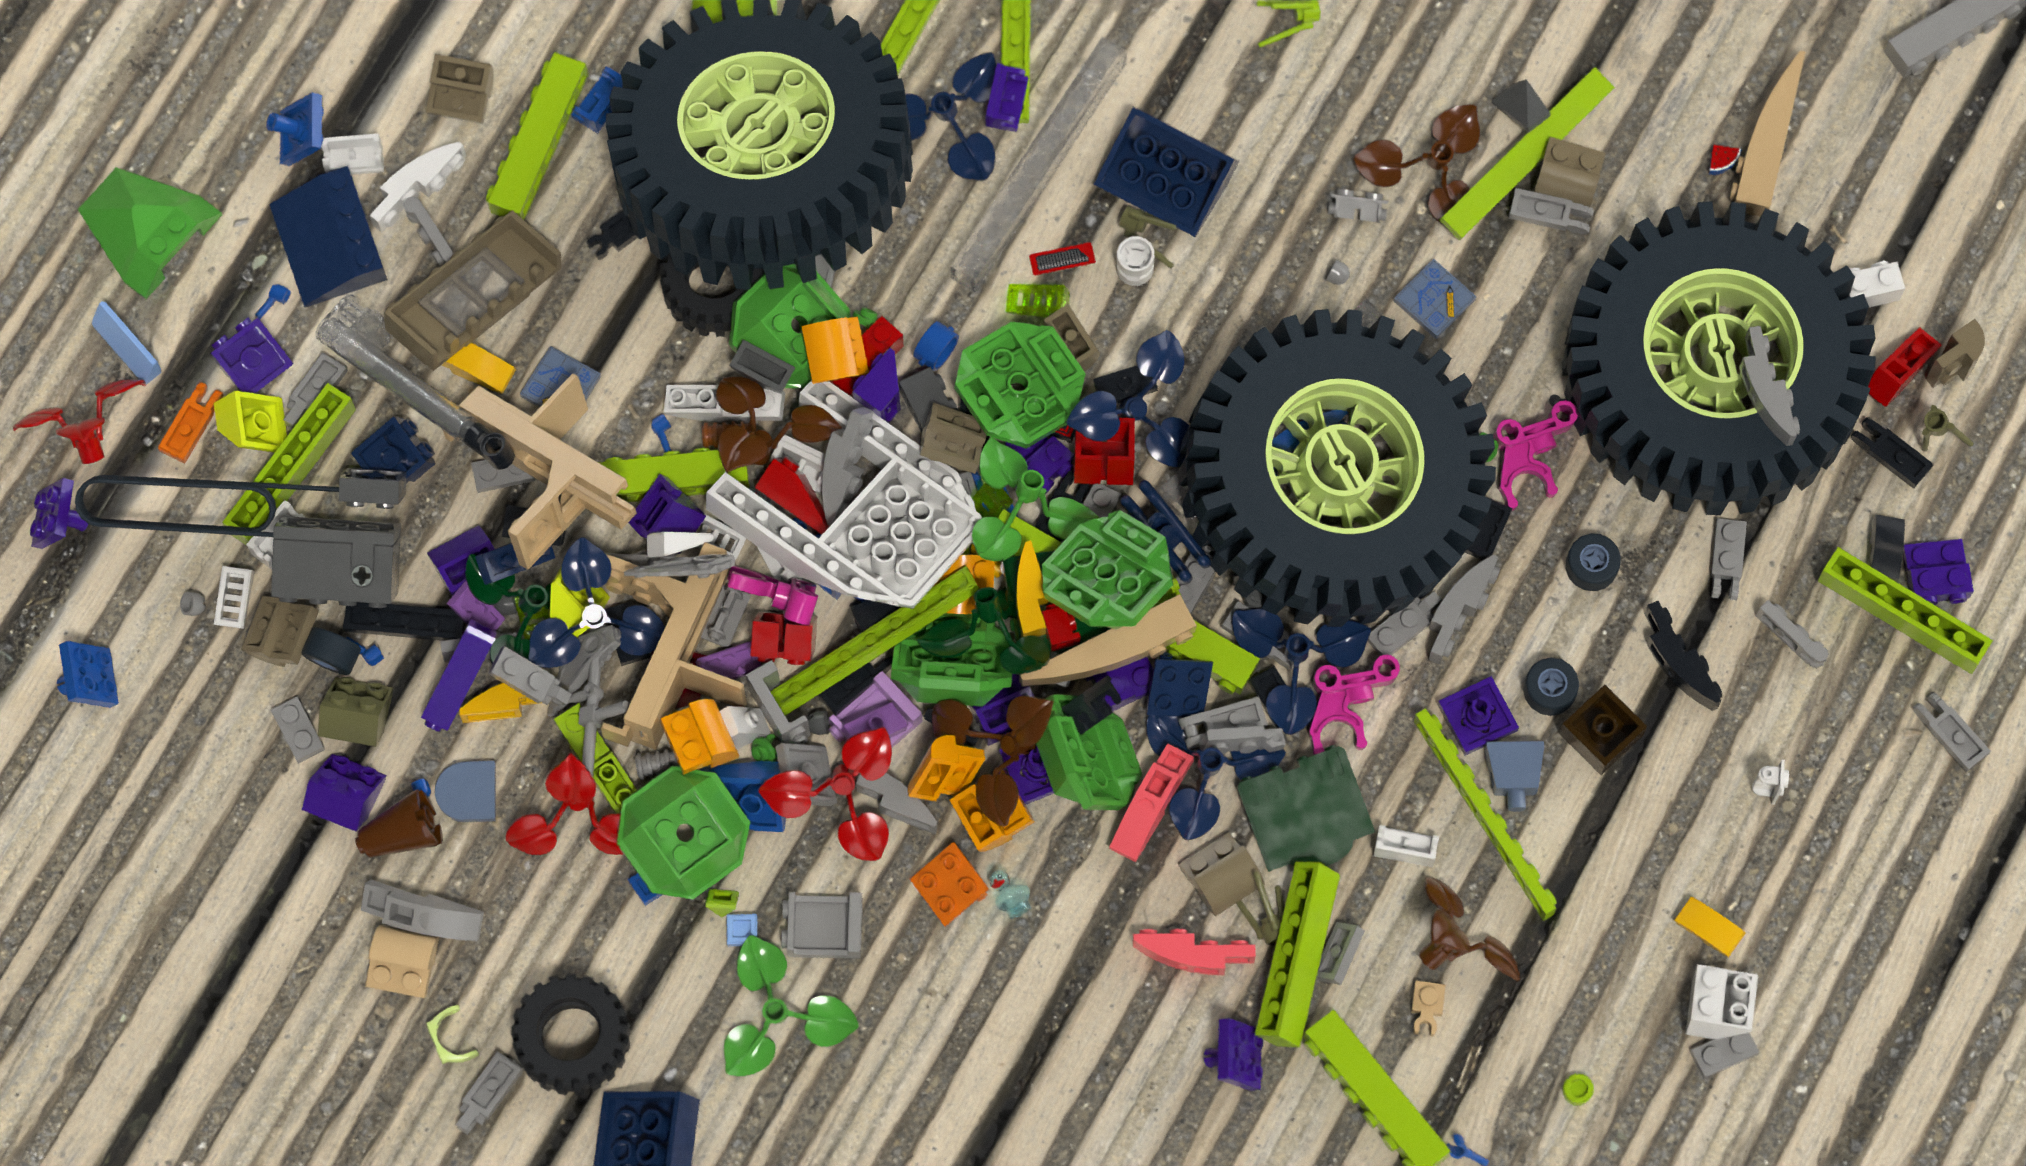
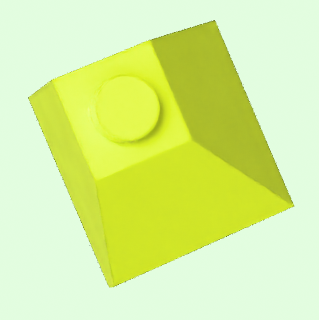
(251, 420)
(568, 604)

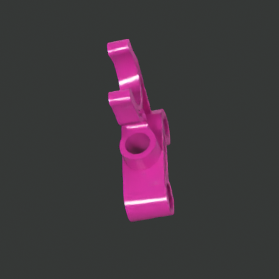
(1528, 442)
(795, 599)
(1347, 691)

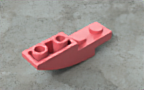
(1150, 802)
(1179, 951)

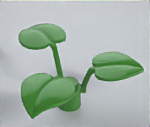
(1005, 466)
(746, 1048)

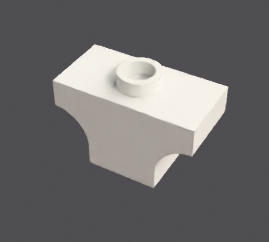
(744, 724)

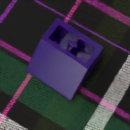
(880, 387)
(452, 556)
(992, 716)
(343, 792)

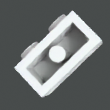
(1879, 283)

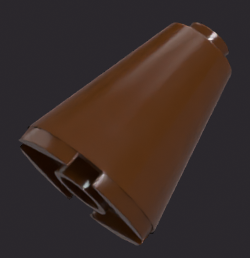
(401, 828)

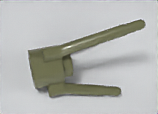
(1136, 221)
(1937, 425)
(1271, 924)

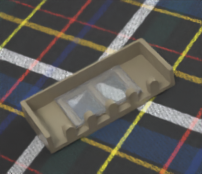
(472, 290)

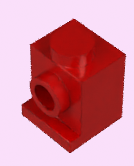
(1060, 628)

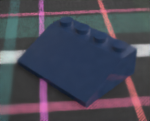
(1166, 172)
(327, 238)
(646, 1129)

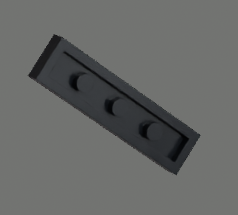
(404, 621)

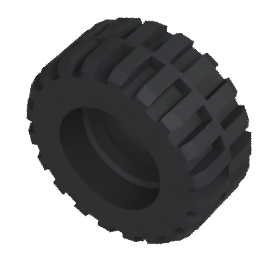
(693, 309)
(559, 996)

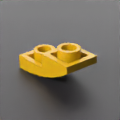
(1709, 926)

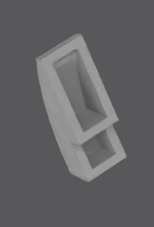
(896, 802)

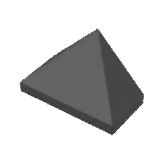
(1522, 105)
(761, 367)

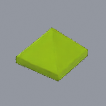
(722, 901)

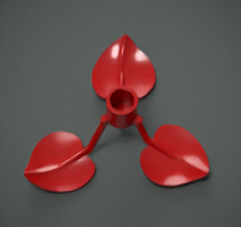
(81, 433)
(862, 753)
(576, 788)

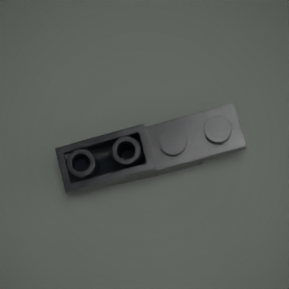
(1684, 668)

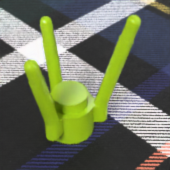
(1304, 10)

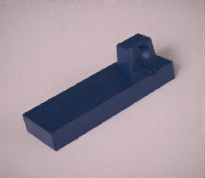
(503, 563)

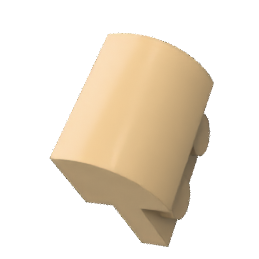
(401, 961)

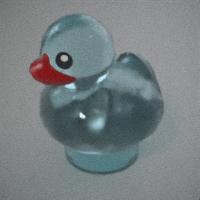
(1010, 899)

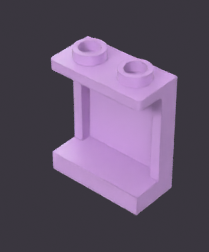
(875, 697)

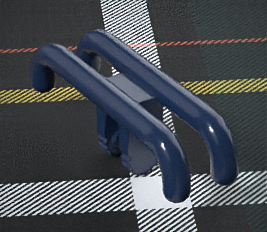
(1168, 525)

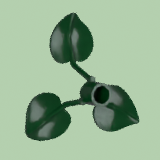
(529, 602)
(952, 637)

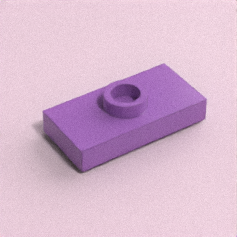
(468, 608)
(731, 662)
(882, 717)

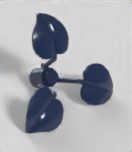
(974, 79)
(1097, 413)
(585, 568)
(1260, 630)
(1191, 810)

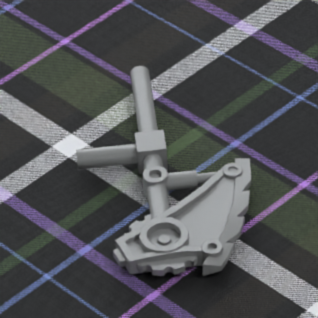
(676, 566)
(594, 651)

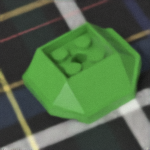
(766, 315)
(1023, 356)
(1108, 571)
(966, 678)
(1089, 767)
(650, 837)

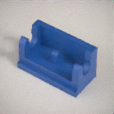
(597, 102)

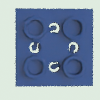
(298, 128)
(87, 674)

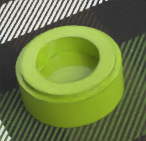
(1578, 1089)

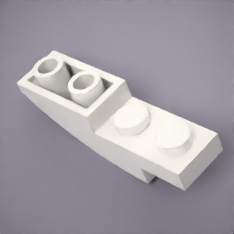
(422, 174)
(700, 404)

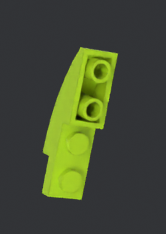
(608, 772)

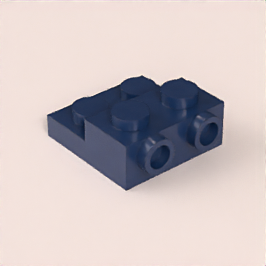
(396, 449)

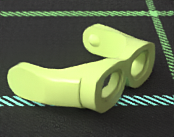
(444, 1055)

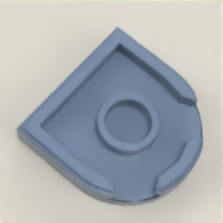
(468, 791)

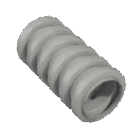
(654, 763)

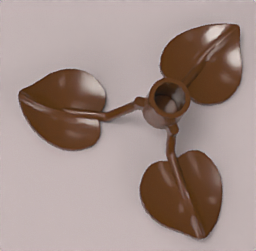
(1454, 131)
(740, 448)
(1027, 717)
(1448, 936)

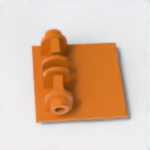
(949, 884)

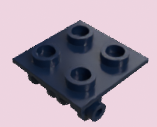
(1178, 686)

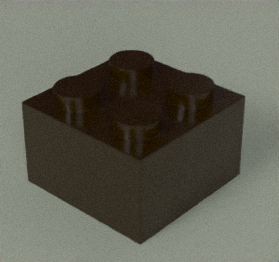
(1603, 729)

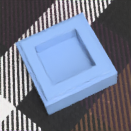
(740, 927)

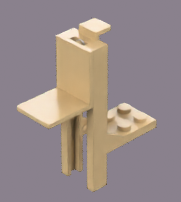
(552, 462)
(669, 670)

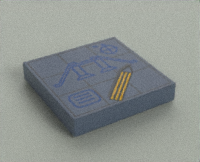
(1434, 298)
(553, 372)

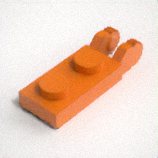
(189, 424)

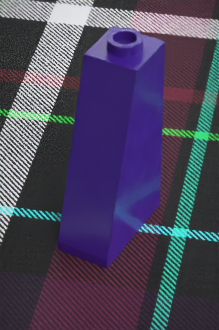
(458, 676)

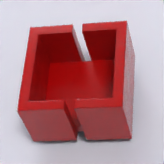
(1108, 459)
(768, 639)

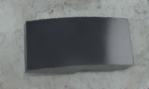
(1887, 545)

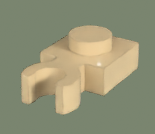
(1428, 1002)

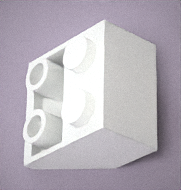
(1721, 1003)

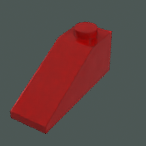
(876, 340)
(1902, 366)
(793, 492)

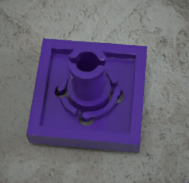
(54, 514)
(1484, 699)
(1029, 786)
(1237, 1055)

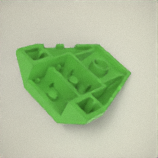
(144, 225)

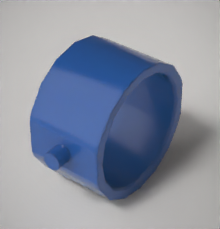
(936, 345)

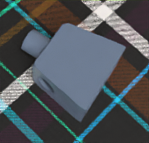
(1514, 770)

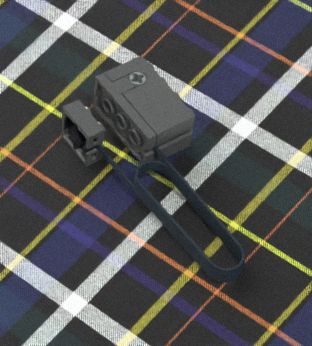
(310, 555)

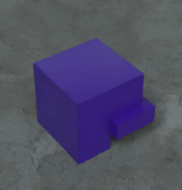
(666, 510)

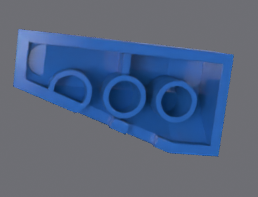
(743, 784)

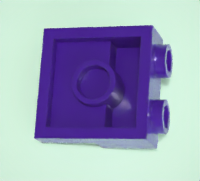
(250, 356)
(1047, 458)
(1938, 571)
(1130, 681)

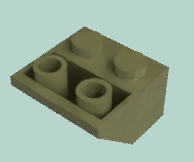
(355, 711)

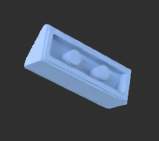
(125, 343)

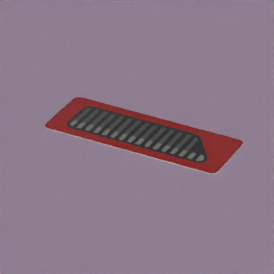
(1062, 258)

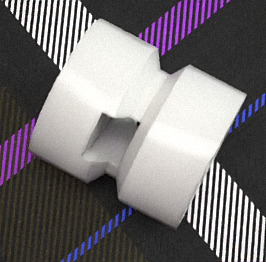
(1135, 261)

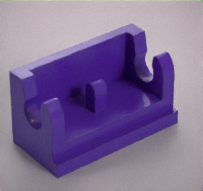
(1006, 98)

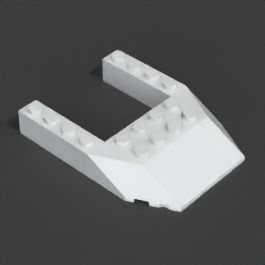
(888, 540)

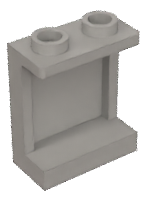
(760, 684)
(823, 926)

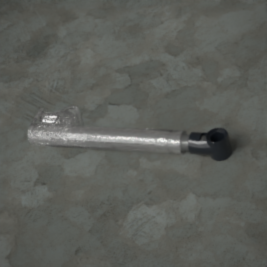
(359, 338)

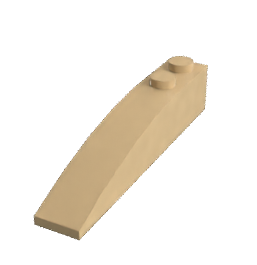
(1763, 157)
(1118, 647)

